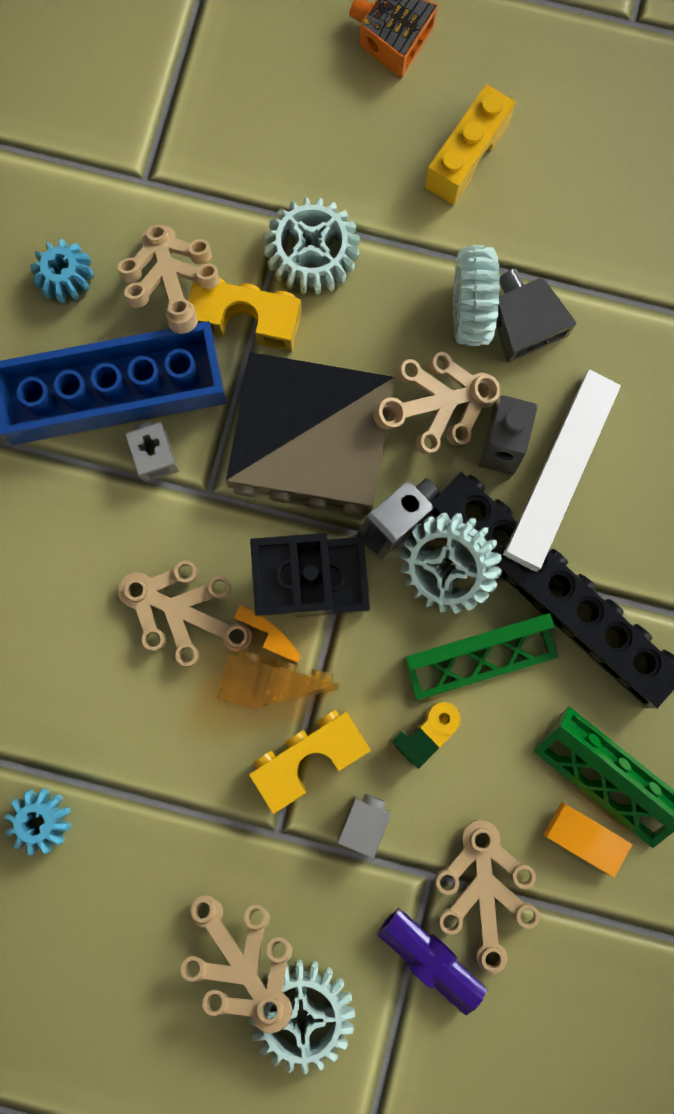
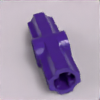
(432, 961)

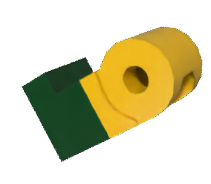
(438, 726)

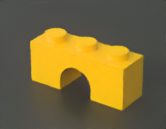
(461, 153)
(276, 312)
(278, 775)

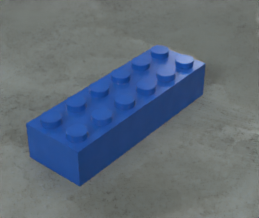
(109, 384)

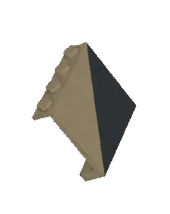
(308, 434)

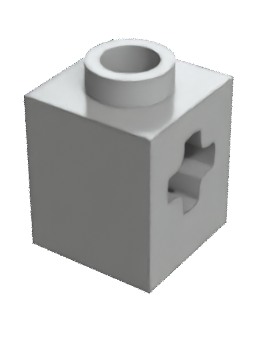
(156, 465)
(364, 825)

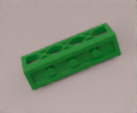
(478, 642)
(618, 774)

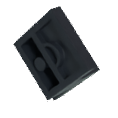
(309, 575)

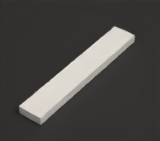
(562, 471)

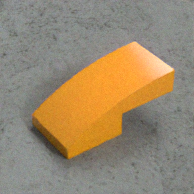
(275, 641)
(587, 839)

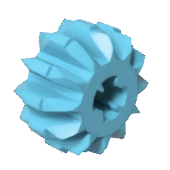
(62, 271)
(40, 836)

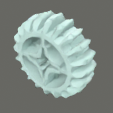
(327, 226)
(475, 295)
(423, 562)
(339, 1013)

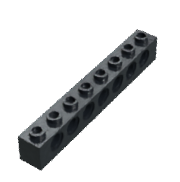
(649, 687)

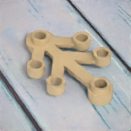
(160, 243)
(442, 400)
(179, 610)
(485, 888)
(243, 968)

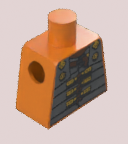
(394, 29)

